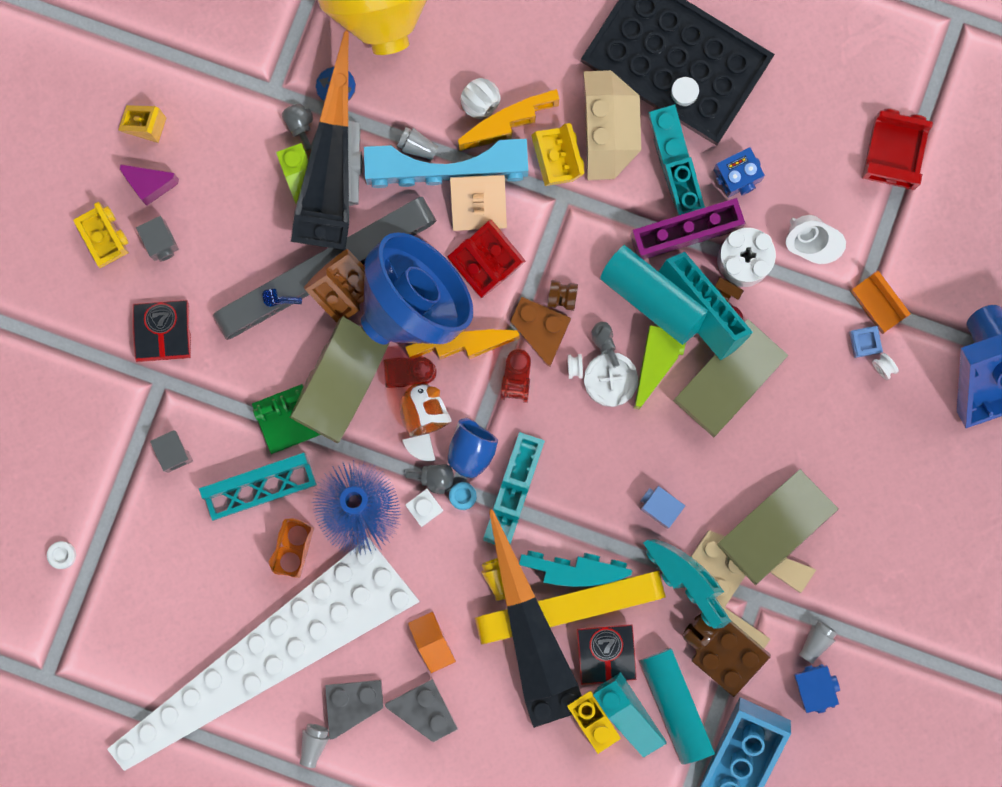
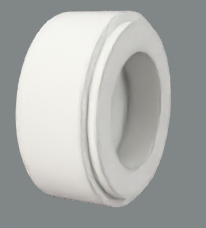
(685, 91)
(61, 555)

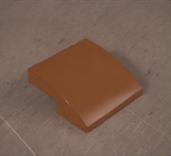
(339, 286)

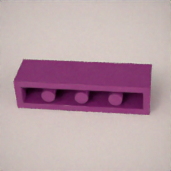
(687, 229)

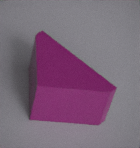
(149, 183)

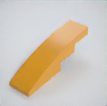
(499, 125)
(474, 343)

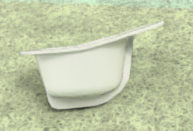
(815, 240)

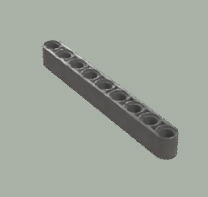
(250, 308)

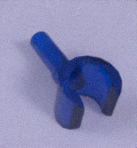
(271, 298)

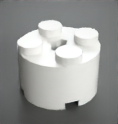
(759, 248)

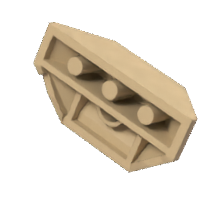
(610, 124)

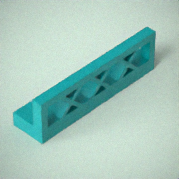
(255, 476)

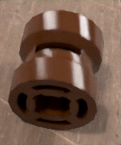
(562, 295)

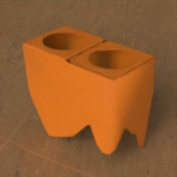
(299, 550)

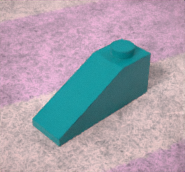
(629, 715)

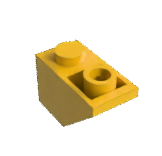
(594, 722)

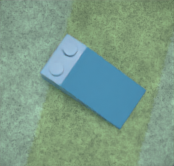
(747, 747)

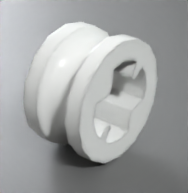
(575, 366)
(885, 366)

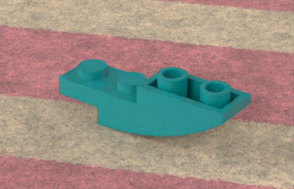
(675, 160)
(587, 570)
(684, 571)

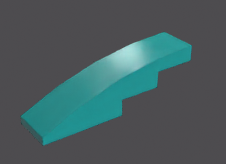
(515, 485)

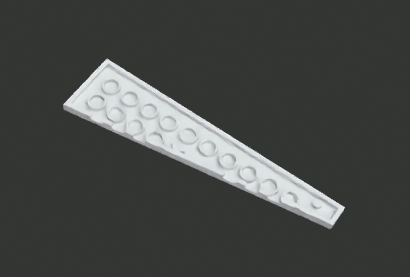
(324, 616)

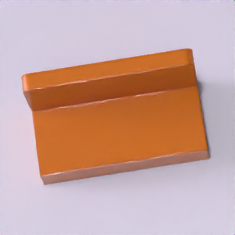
(880, 302)

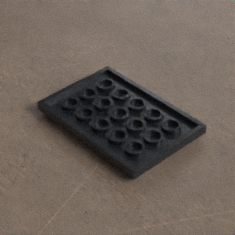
(665, 40)

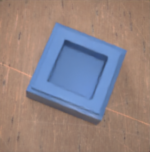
(866, 341)

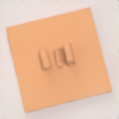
(478, 201)

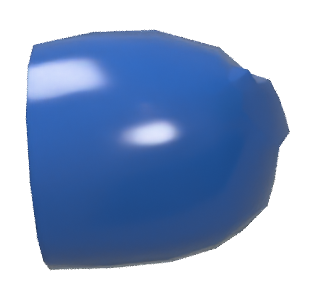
(469, 452)

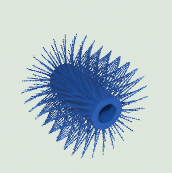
(357, 508)

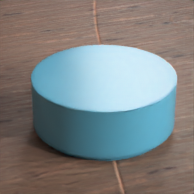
(462, 496)

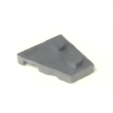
(352, 704)
(424, 711)

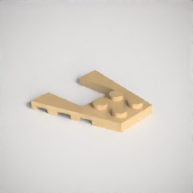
(730, 577)

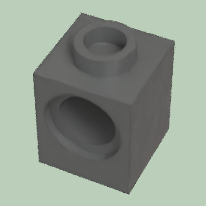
(158, 239)

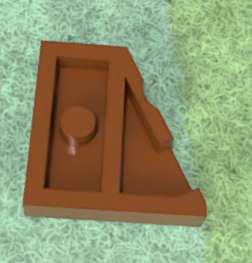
(540, 328)

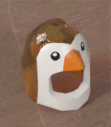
(422, 410)

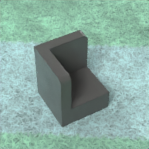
(170, 451)

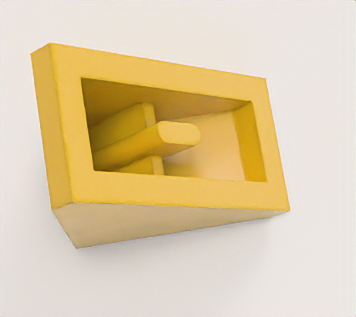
(143, 122)

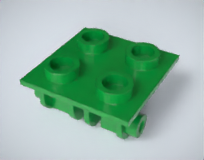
(275, 421)

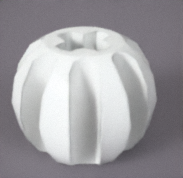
(480, 98)

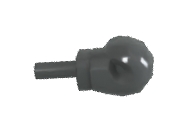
(298, 121)
(602, 337)
(435, 477)

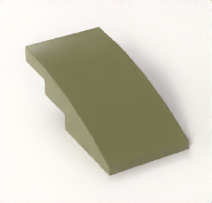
(338, 381)
(728, 384)
(777, 527)

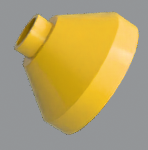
(377, 22)

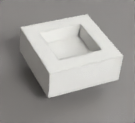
(424, 507)

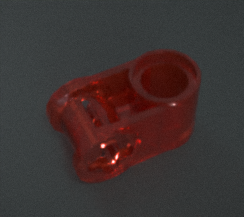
(403, 372)
(516, 378)

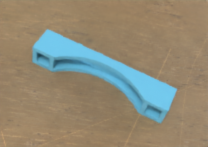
(388, 165)

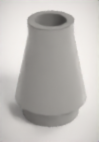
(417, 144)
(818, 641)
(313, 743)

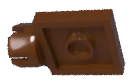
(725, 654)

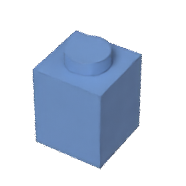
(661, 506)

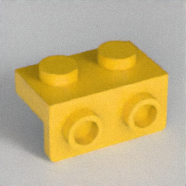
(558, 155)
(101, 236)

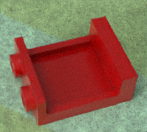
(897, 149)

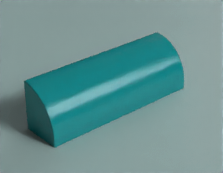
(654, 295)
(722, 327)
(676, 707)

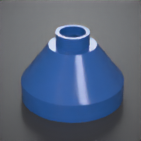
(413, 294)

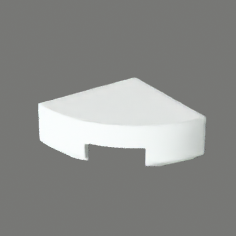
(420, 447)

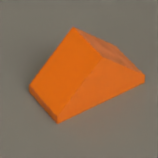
(431, 642)

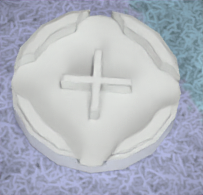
(608, 384)

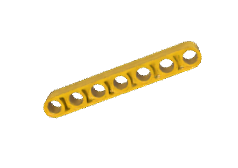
(579, 605)

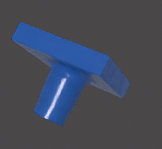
(981, 369)

